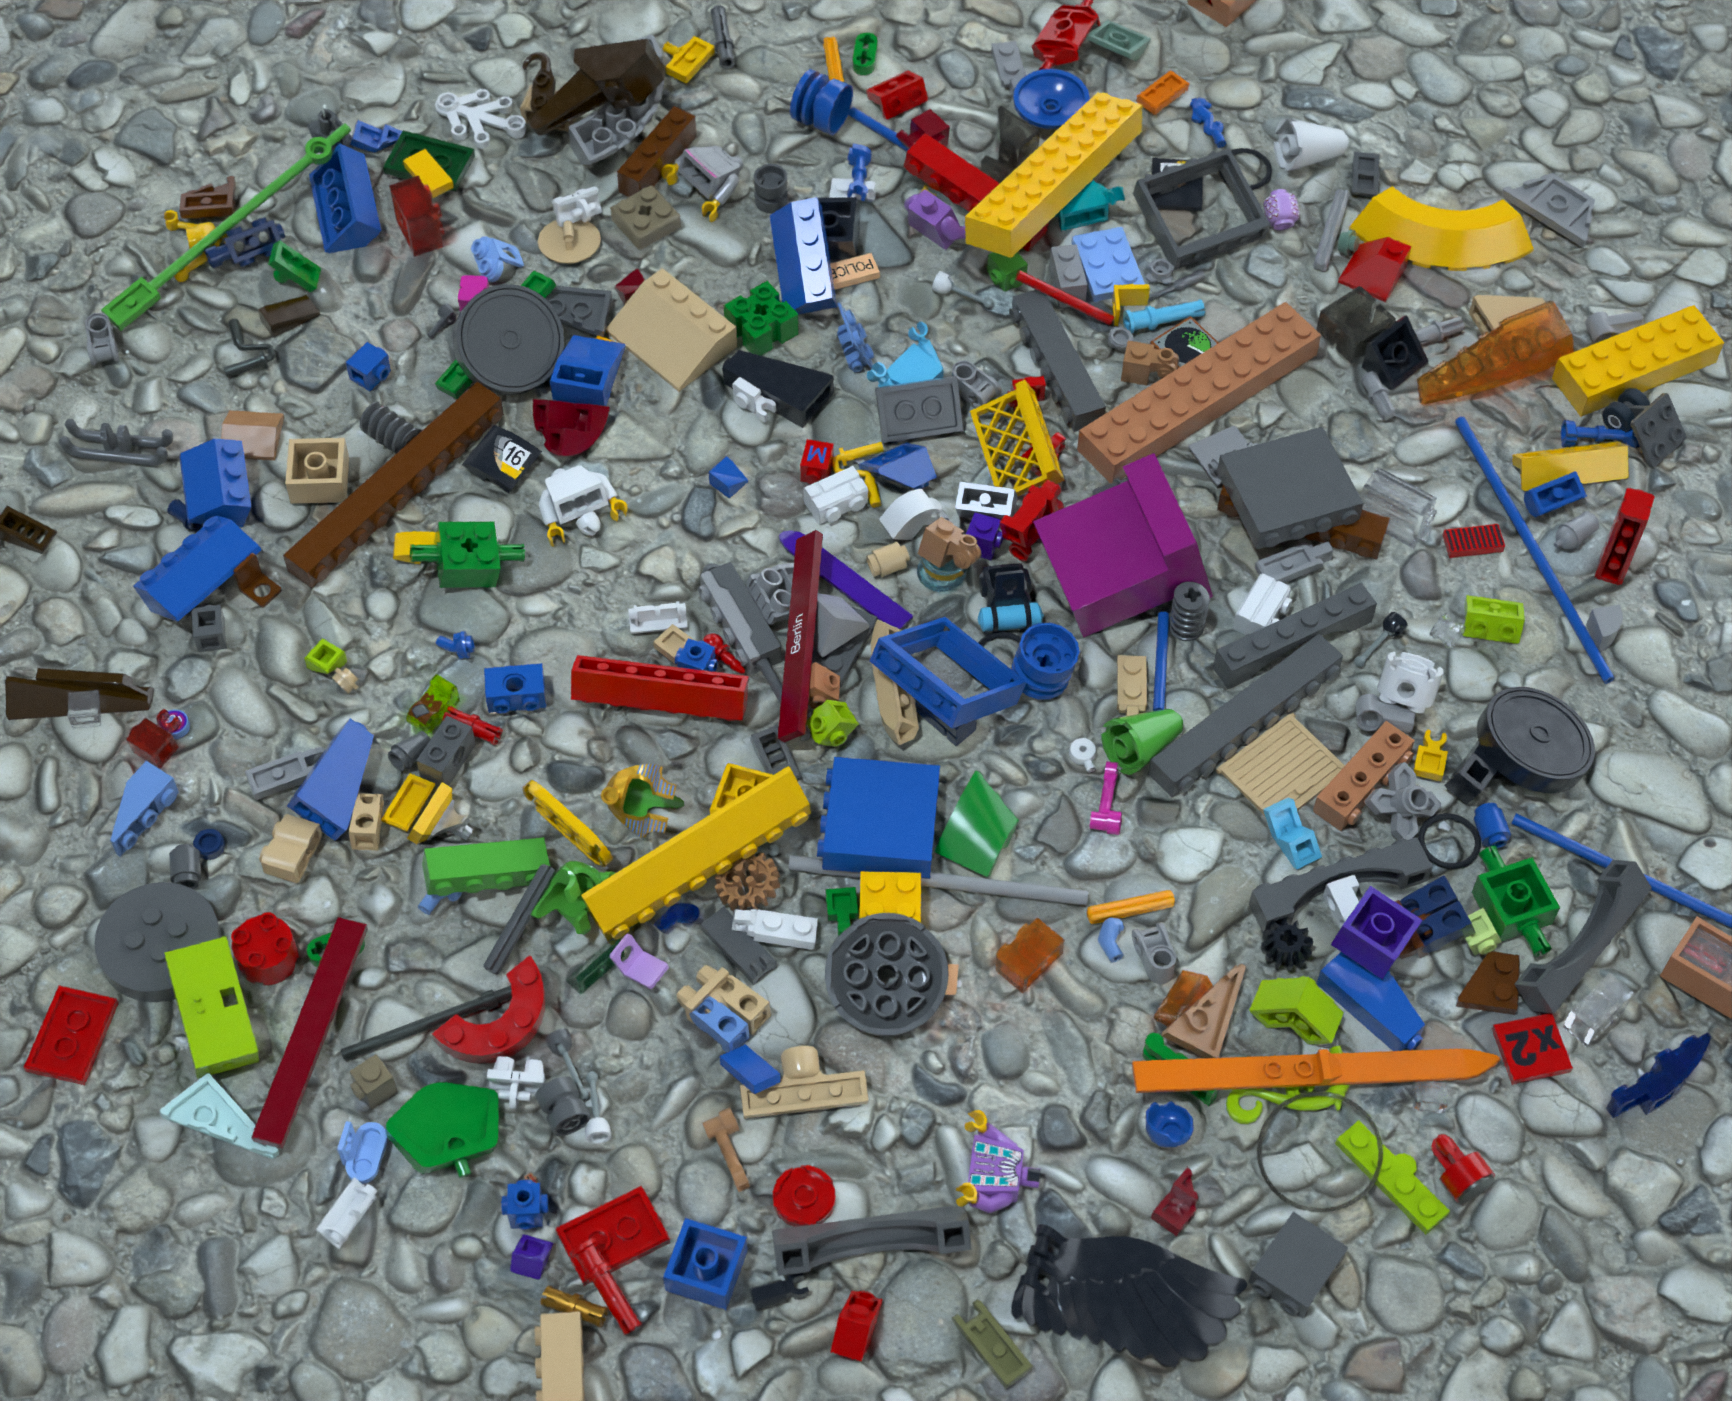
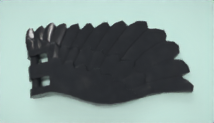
(1126, 1295)

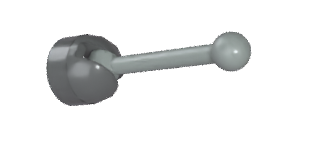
(560, 1044)

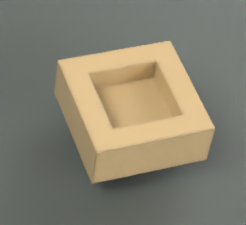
(670, 642)

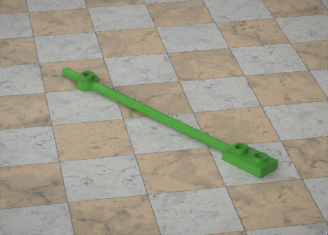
(143, 295)

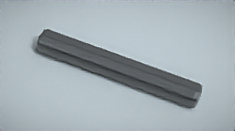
(519, 919)

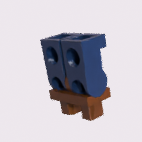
(1441, 918)

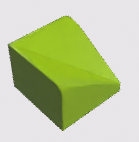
(325, 657)

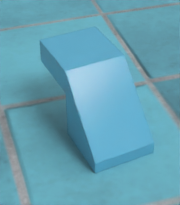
(1295, 840)

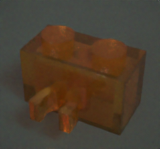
(1029, 954)

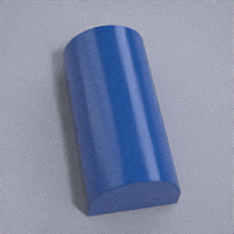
(1554, 494)

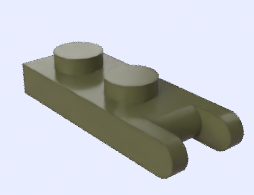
(994, 1346)

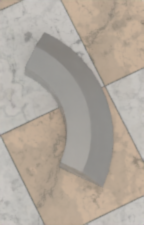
(613, 128)

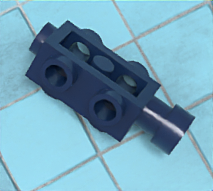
(251, 244)

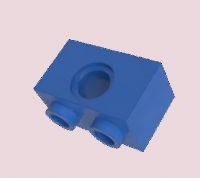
(501, 682)

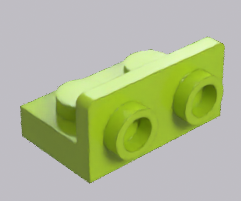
(1493, 619)

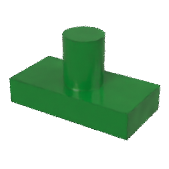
(293, 266)

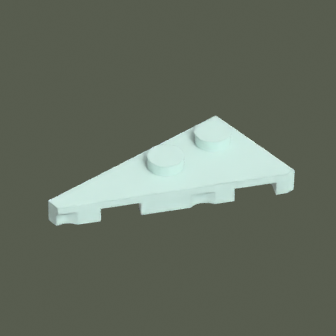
(214, 1113)

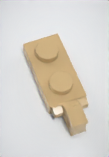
(1131, 684)

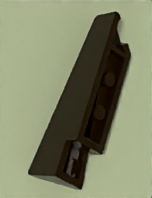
(51, 689)

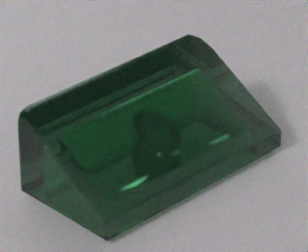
(593, 968)

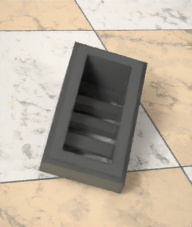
(765, 736)

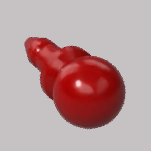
(722, 652)

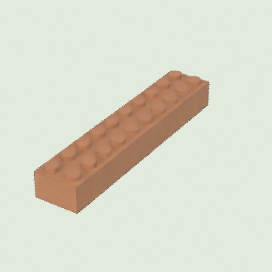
(1199, 391)

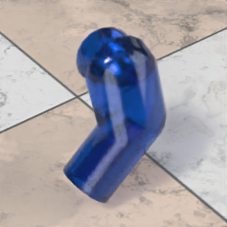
(677, 914)

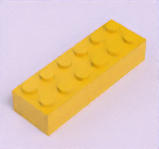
(1637, 359)

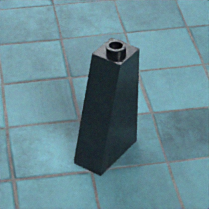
(794, 388)

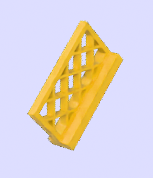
(1035, 429)

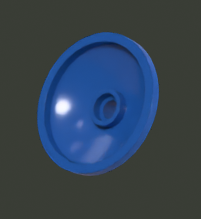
(1049, 97)

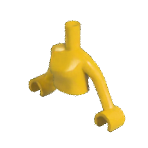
(195, 233)

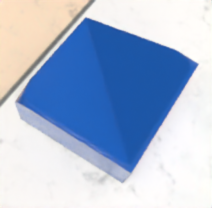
(727, 477)

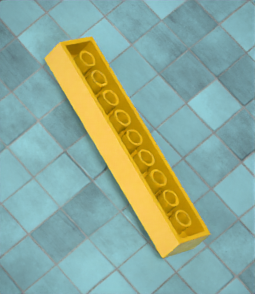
(1053, 174)

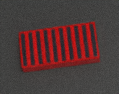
(1473, 540)

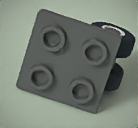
(1653, 424)

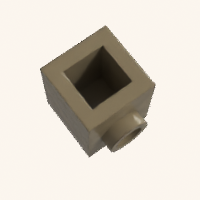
(372, 1082)

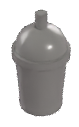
(1572, 533)

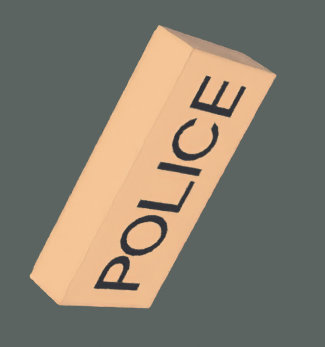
(854, 271)

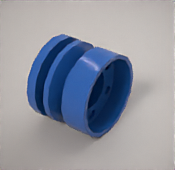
(821, 102)
(1046, 660)

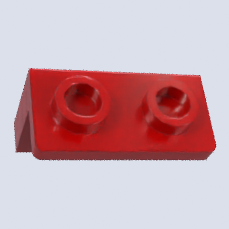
(898, 93)

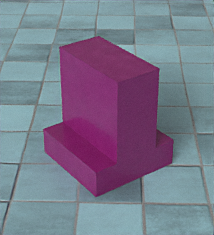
(1122, 548)

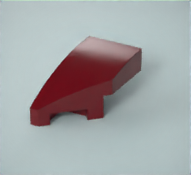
(1178, 1204)

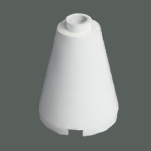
(1307, 143)

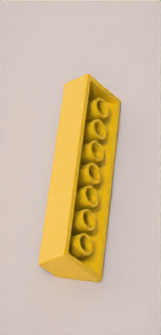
(697, 854)

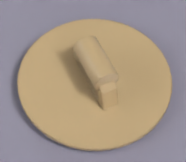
(569, 243)

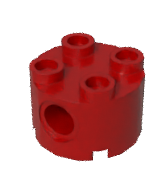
(264, 949)

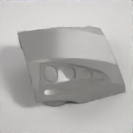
(772, 591)

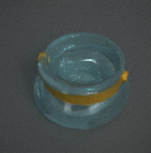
(940, 579)

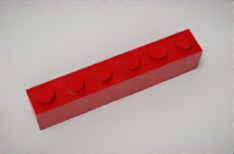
(953, 176)
(659, 688)

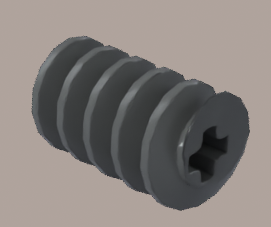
(387, 427)
(1189, 611)

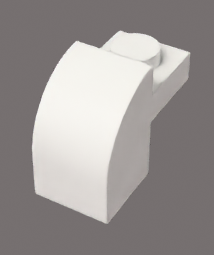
(910, 513)

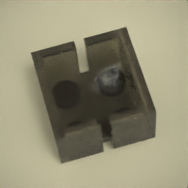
(1349, 323)

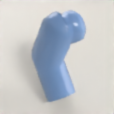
(429, 902)
(1107, 938)

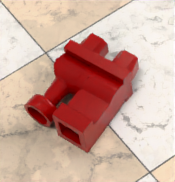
(1020, 527)

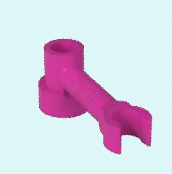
(1105, 818)

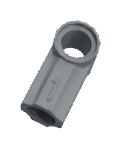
(1603, 326)
(1397, 715)

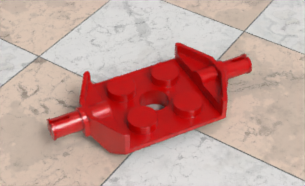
(1064, 34)

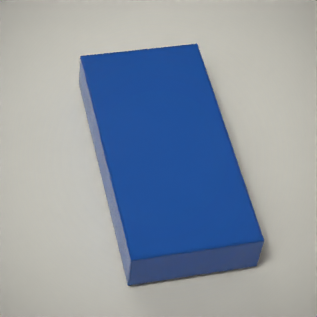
(750, 1069)

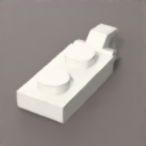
(776, 927)

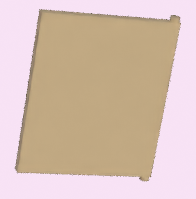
(1282, 765)

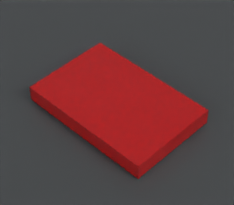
(71, 1035)
(623, 1230)

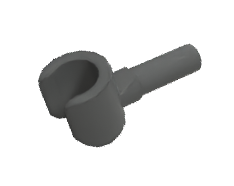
(447, 317)

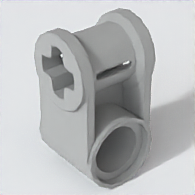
(101, 339)
(974, 384)
(1153, 948)

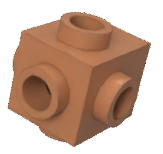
(823, 686)

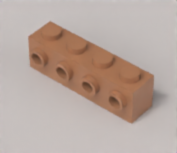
(1367, 770)

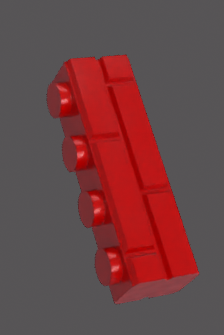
(1624, 536)

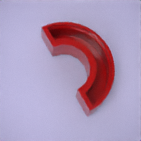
(506, 1034)

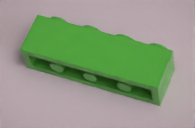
(482, 866)

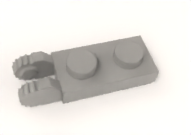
(282, 773)

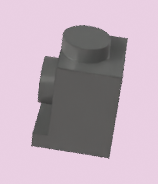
(209, 628)

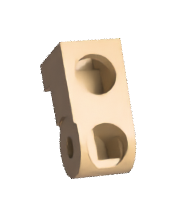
(366, 822)

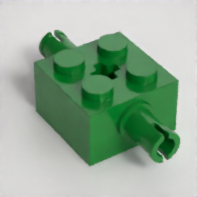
(467, 554)
(1516, 899)

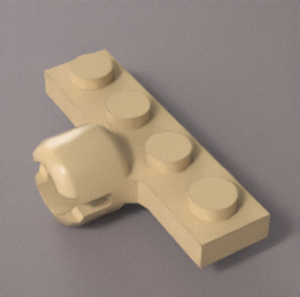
(805, 1087)

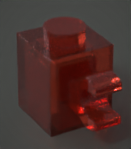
(154, 741)

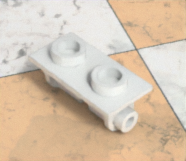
(657, 618)
(347, 1212)

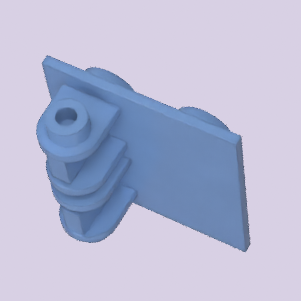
(852, 342)

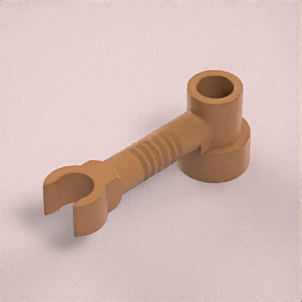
(720, 1128)

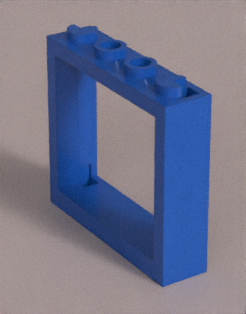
(894, 659)

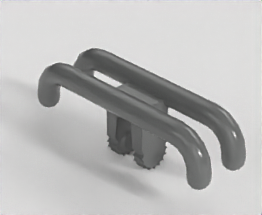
(116, 445)

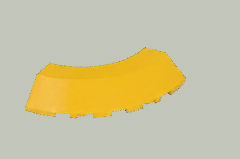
(1446, 236)

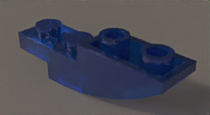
(1663, 1081)

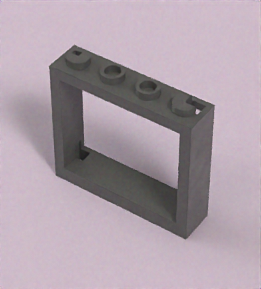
(1215, 244)

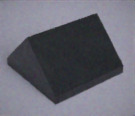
(1395, 354)

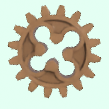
(734, 892)

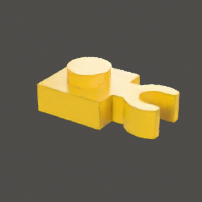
(1431, 758)

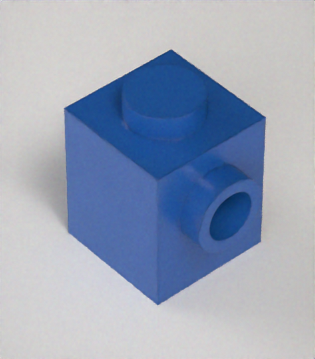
(368, 366)

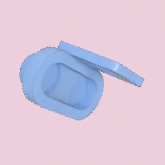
(490, 257)
(363, 1150)

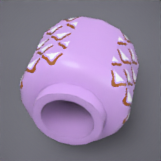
(1281, 209)

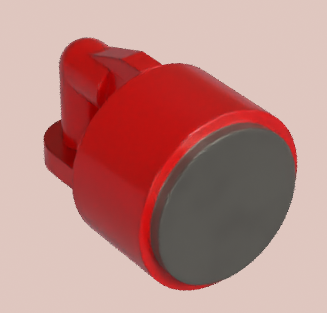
(1463, 1175)

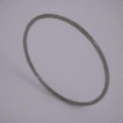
(1313, 1209)

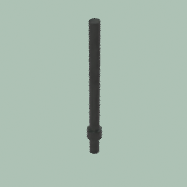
(487, 1000)

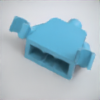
(915, 364)

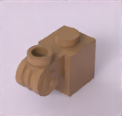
(1143, 359)
(945, 542)

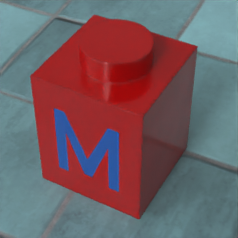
(816, 461)

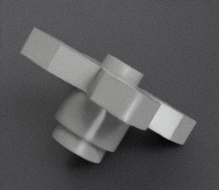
(1403, 802)

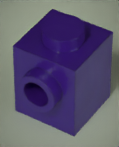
(987, 533)

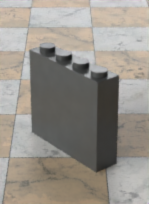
(1289, 487)

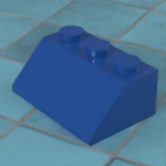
(215, 481)

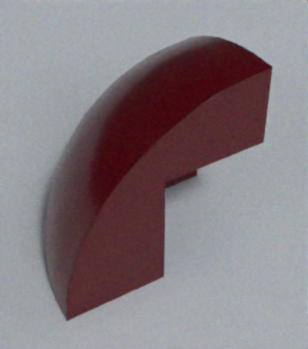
(568, 426)

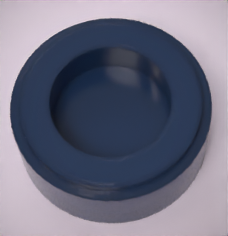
(209, 843)

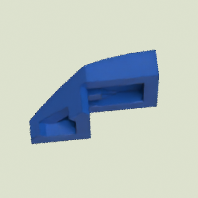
(372, 138)

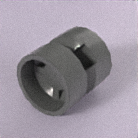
(770, 188)
(562, 1104)

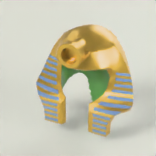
(634, 792)

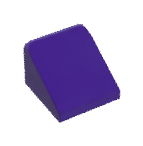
(530, 1256)

